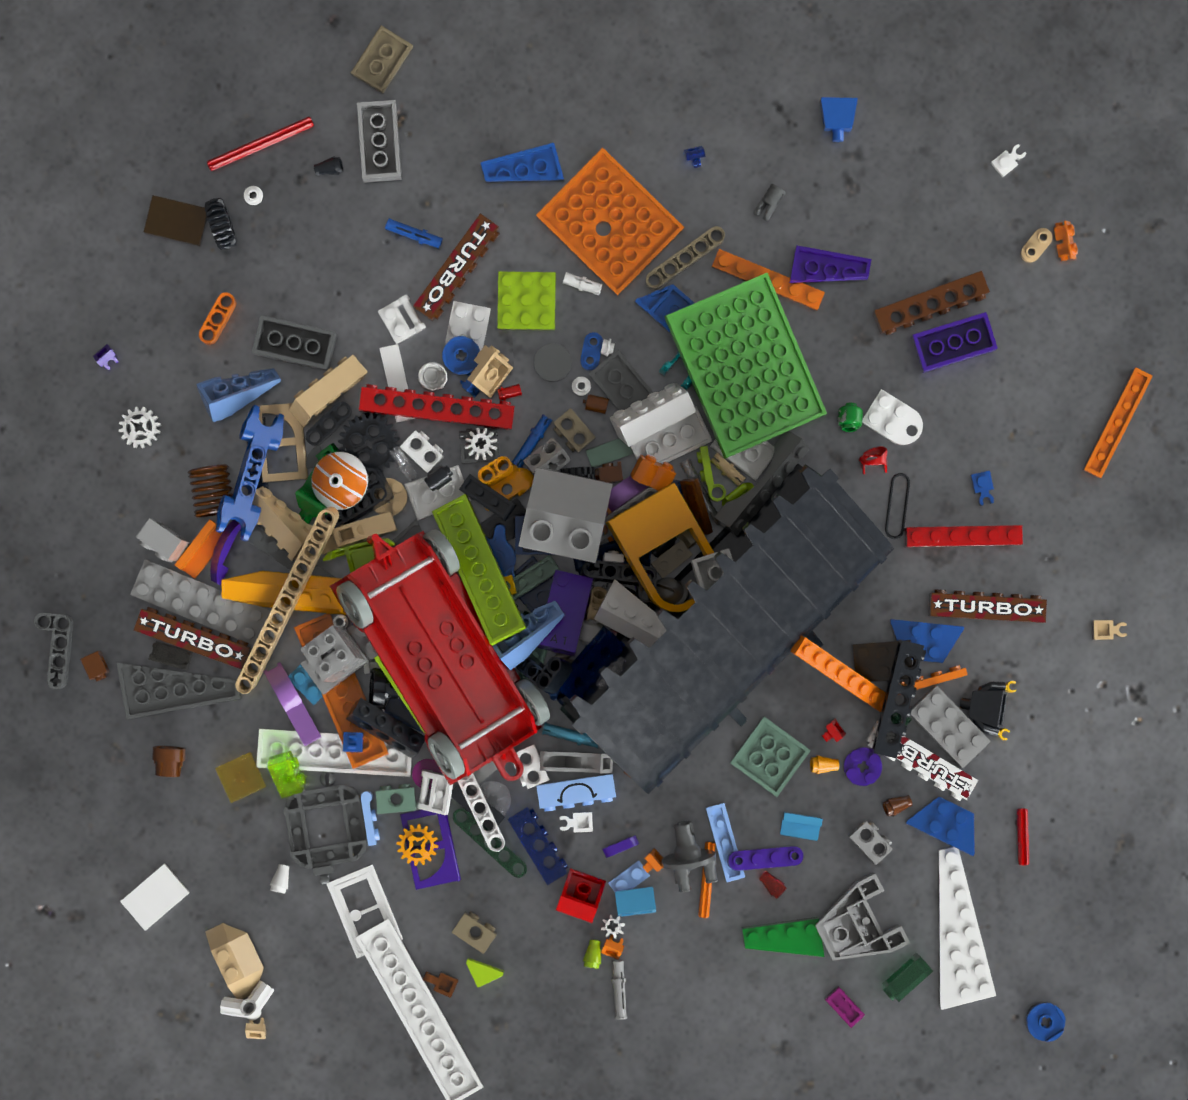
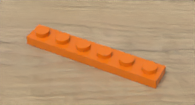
(748, 270)
(1117, 422)

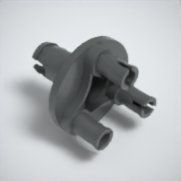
(689, 856)

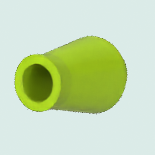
(593, 955)

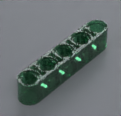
(479, 839)

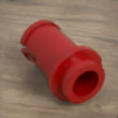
(509, 392)

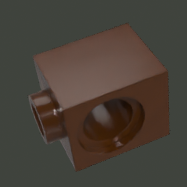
(95, 666)

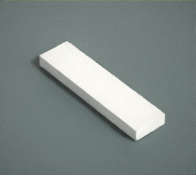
(395, 374)

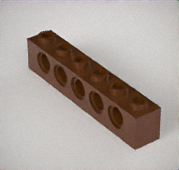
(974, 281)

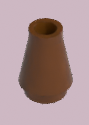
(895, 805)

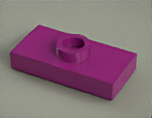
(844, 1007)

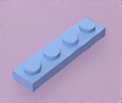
(723, 839)

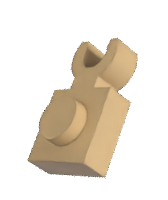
(1104, 629)

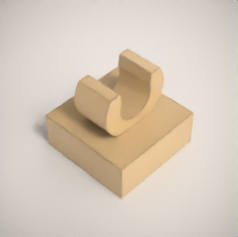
(255, 1031)

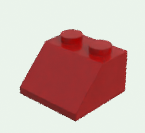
(581, 895)

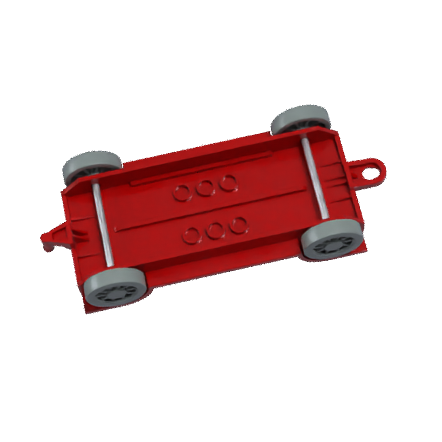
(440, 656)

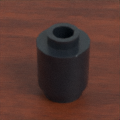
(438, 477)

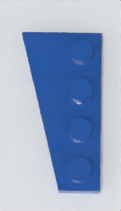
(528, 165)

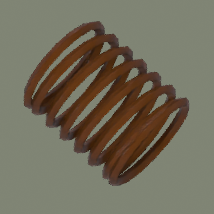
(208, 471)

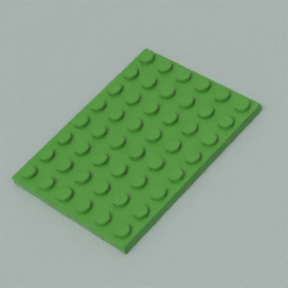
(745, 365)

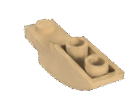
(359, 531)

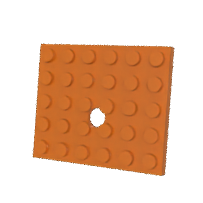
(610, 195)

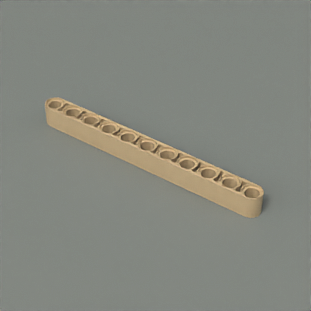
(293, 594)

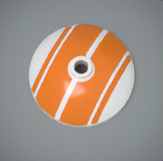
(351, 480)

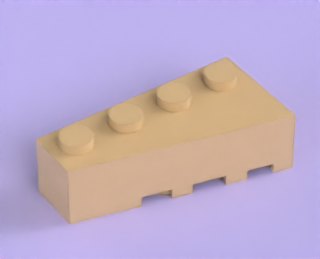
(327, 389)
(281, 523)

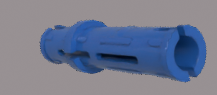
(435, 241)
(532, 440)

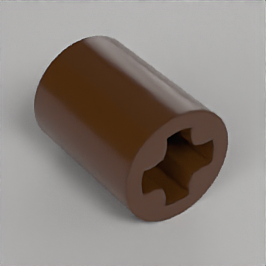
(596, 404)

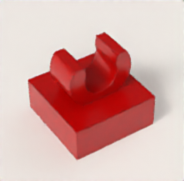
(834, 731)

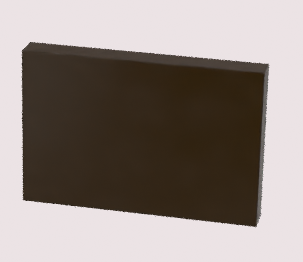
(175, 220)

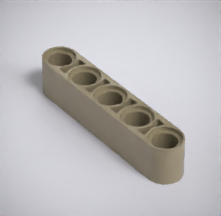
(691, 251)

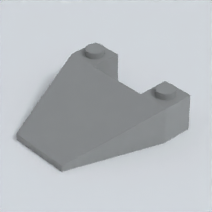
(851, 927)

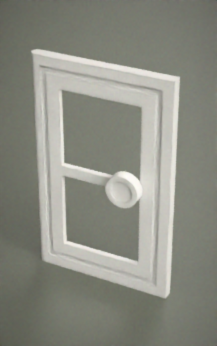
(346, 917)

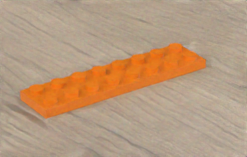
(341, 699)

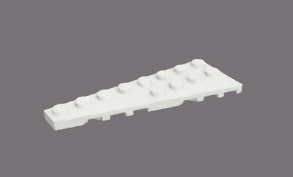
(963, 960)

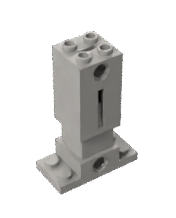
(336, 656)

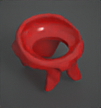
(879, 452)

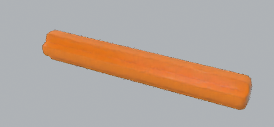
(705, 894)

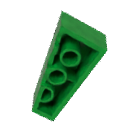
(786, 937)

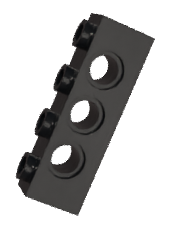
(386, 728)

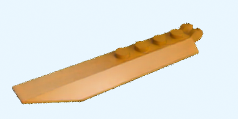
(263, 588)

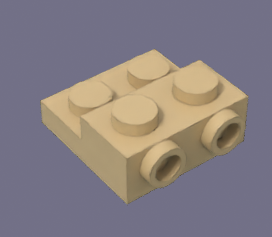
(490, 371)

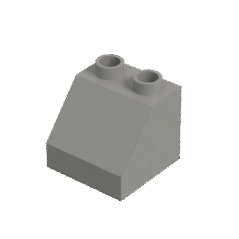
(565, 515)

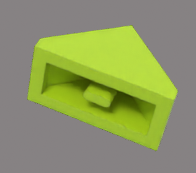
(482, 972)

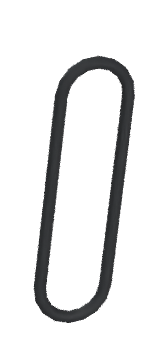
(905, 506)

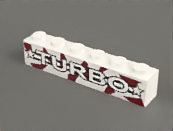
(930, 766)

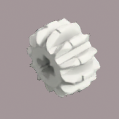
(475, 440)

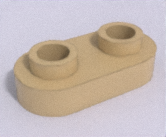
(1036, 244)

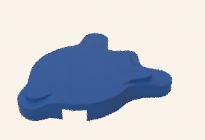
(503, 551)

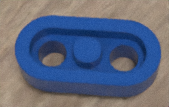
(592, 351)

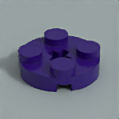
(869, 775)

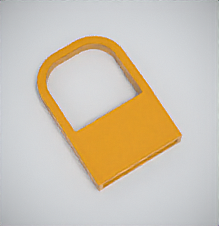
(651, 525)

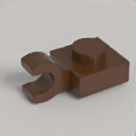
(443, 984)

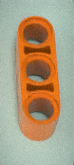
(217, 308)

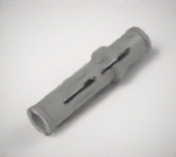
(619, 989)

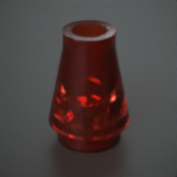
(773, 885)

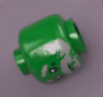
(850, 417)

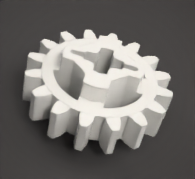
(134, 434)

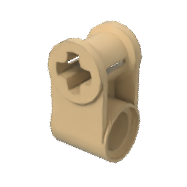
(594, 602)

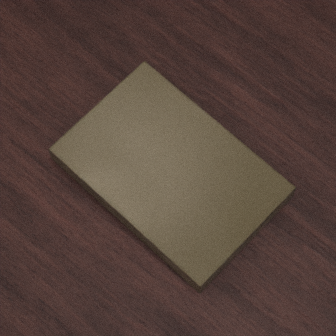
(381, 59)

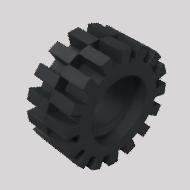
(587, 472)

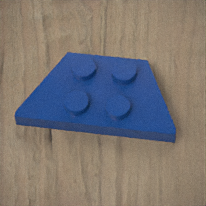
(663, 303)
(936, 638)
(947, 823)

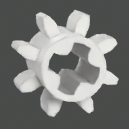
(617, 929)

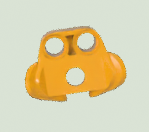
(519, 478)

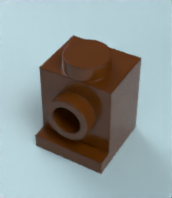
(609, 473)

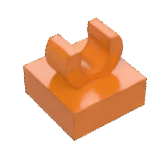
(654, 861)
(612, 948)

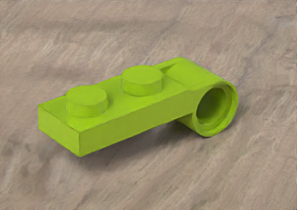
(706, 474)

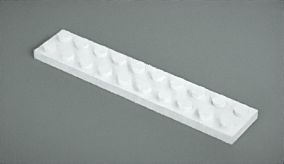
(419, 1011)

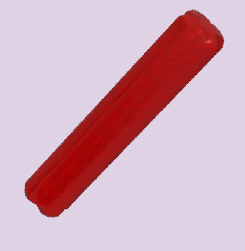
(1023, 836)

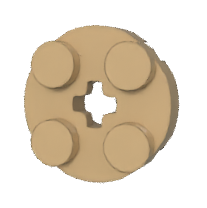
(400, 498)

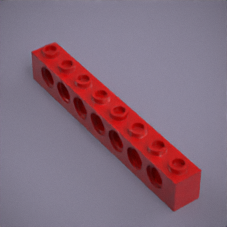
(368, 404)

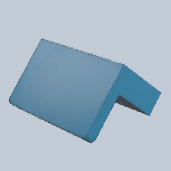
(800, 826)
(635, 901)

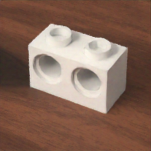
(418, 455)
(534, 765)

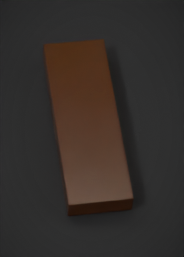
(695, 501)

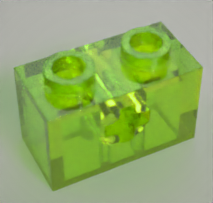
(286, 774)

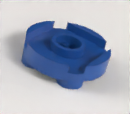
(452, 349)
(1034, 1021)

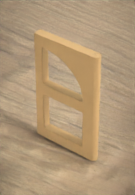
(297, 441)

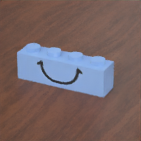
(576, 791)

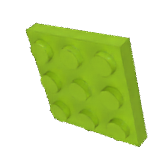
(526, 300)

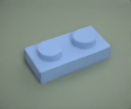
(629, 878)

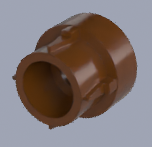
(168, 760)

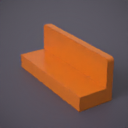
(199, 551)

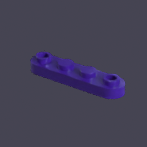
(765, 858)

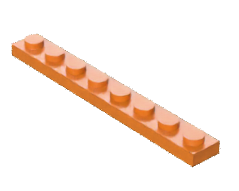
(839, 672)

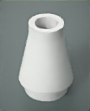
(280, 879)

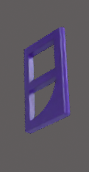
(449, 870)

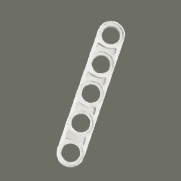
(481, 817)

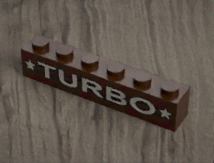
(456, 267)
(987, 607)
(191, 638)

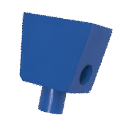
(838, 115)

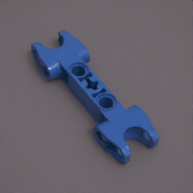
(240, 506)

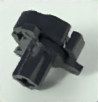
(380, 689)

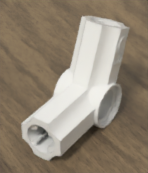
(239, 1007)

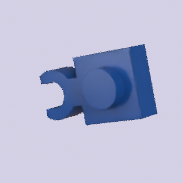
(982, 484)

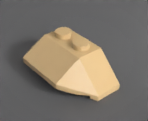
(235, 958)

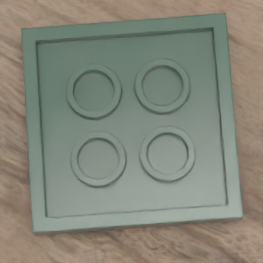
(770, 756)

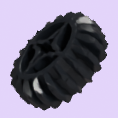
(220, 223)

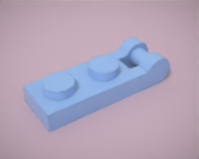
(369, 818)

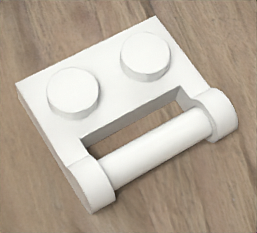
(395, 322)
(440, 793)

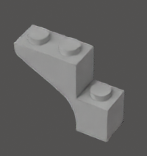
(575, 762)

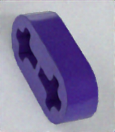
(620, 846)

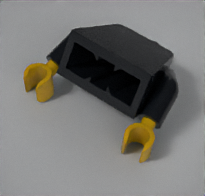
(988, 707)

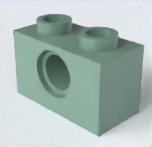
(384, 802)

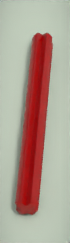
(260, 143)

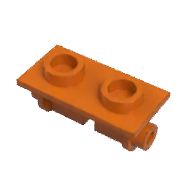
(1068, 247)

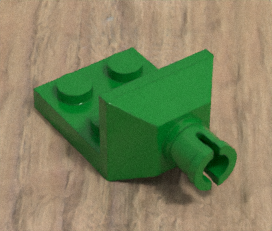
(307, 500)

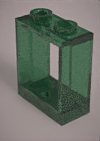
(906, 978)

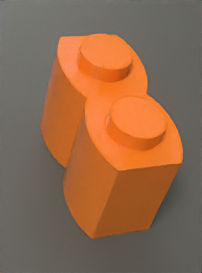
(653, 473)

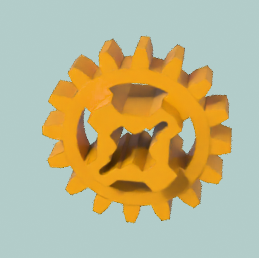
(411, 837)

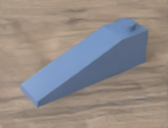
(229, 395)
(538, 625)

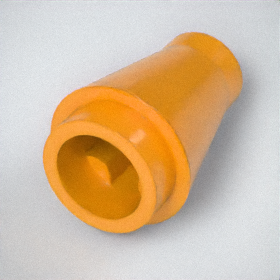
(823, 764)

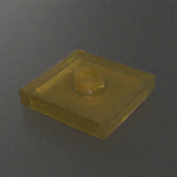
(240, 777)

